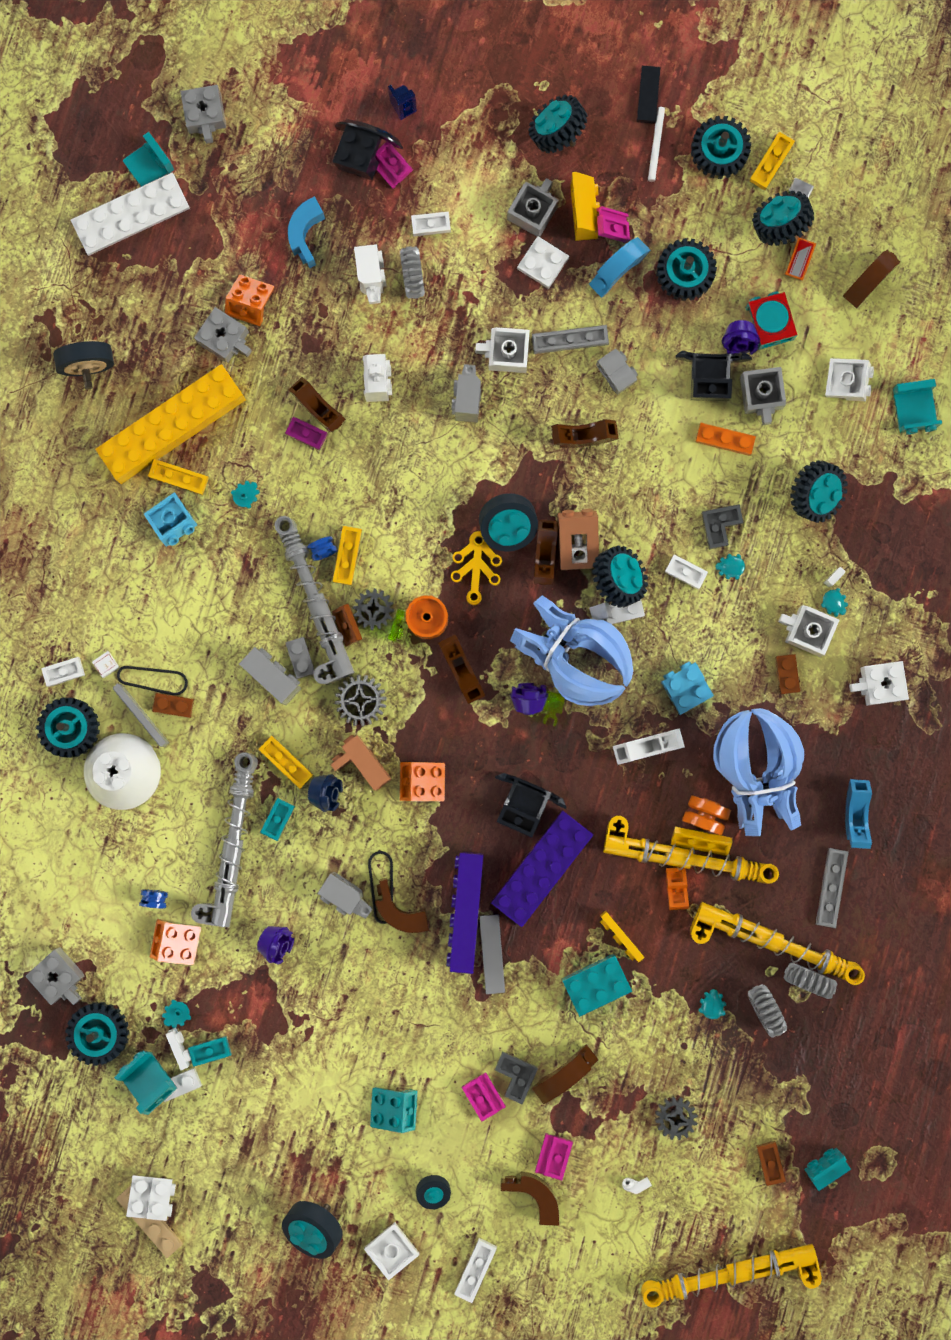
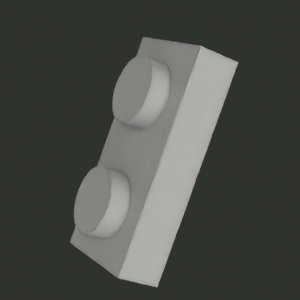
(300, 657)

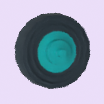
(433, 1192)

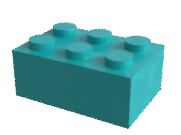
(596, 985)

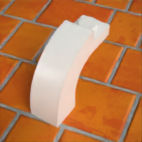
(648, 746)

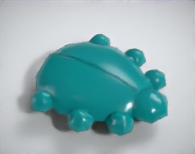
(245, 494)
(731, 566)
(834, 602)
(712, 1005)
(176, 1014)

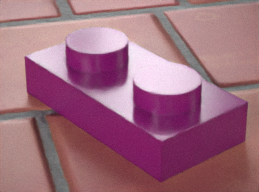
(306, 433)

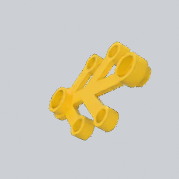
(476, 564)

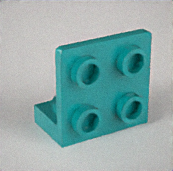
(148, 162)
(394, 1110)
(827, 1168)

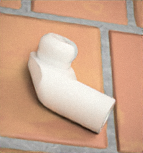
(634, 1186)

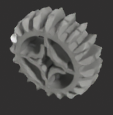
(412, 272)
(359, 683)
(810, 980)
(767, 1010)

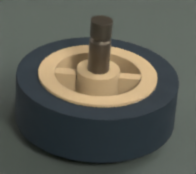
(83, 359)

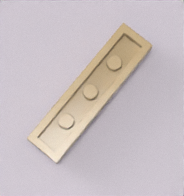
(156, 1230)

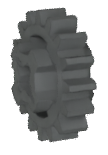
(365, 609)
(683, 1121)

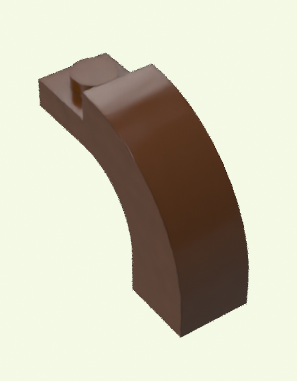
(871, 278)
(316, 405)
(585, 435)
(545, 552)
(461, 669)
(401, 920)
(565, 1076)
(539, 1190)

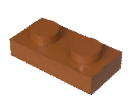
(347, 625)
(787, 674)
(173, 705)
(770, 1163)

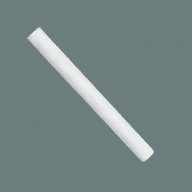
(656, 144)

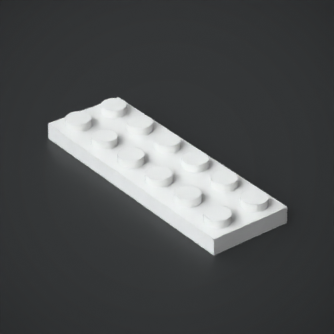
(130, 214)

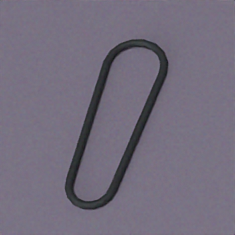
(155, 670)
(371, 882)

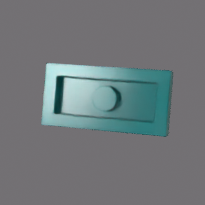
(277, 819)
(209, 1051)

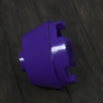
(741, 337)
(529, 698)
(275, 943)

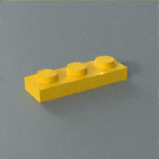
(772, 161)
(178, 477)
(347, 555)
(286, 762)
(701, 841)
(620, 937)

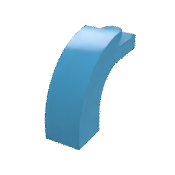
(302, 220)
(618, 264)
(856, 813)

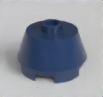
(324, 792)

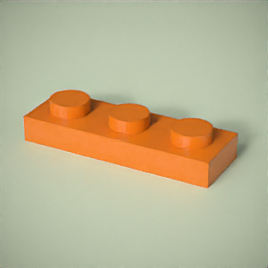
(725, 439)

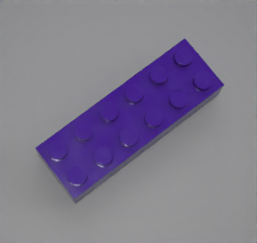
(542, 868)
(466, 912)

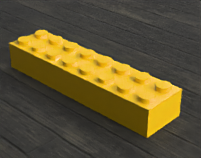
(170, 424)

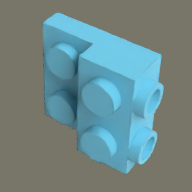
(170, 520)
(686, 687)

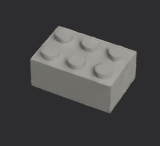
(271, 675)

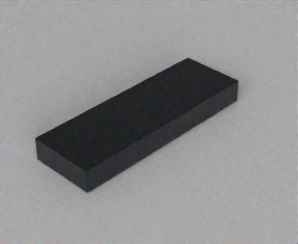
(648, 94)

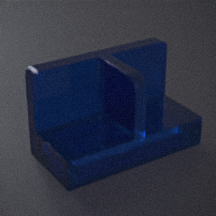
(402, 101)

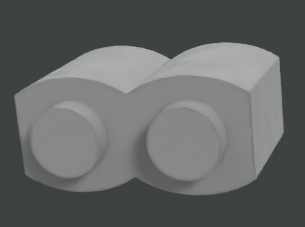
(617, 371)

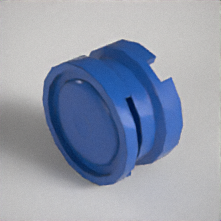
(322, 548)
(153, 898)

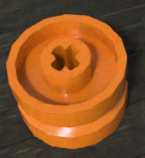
(429, 628)
(707, 812)

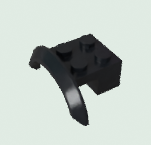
(359, 146)
(711, 374)
(525, 804)

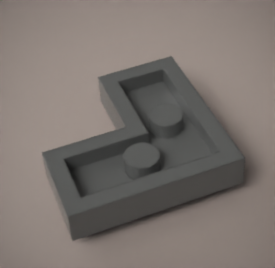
(715, 524)
(521, 1074)

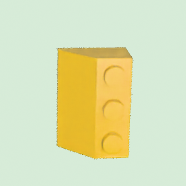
(584, 206)

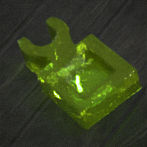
(396, 630)
(554, 704)

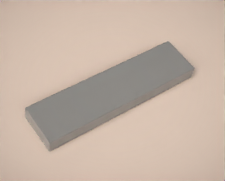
(570, 339)
(140, 715)
(832, 888)
(492, 954)

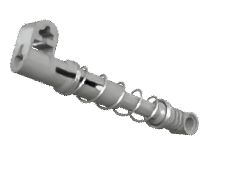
(317, 606)
(232, 849)

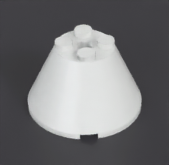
(136, 767)

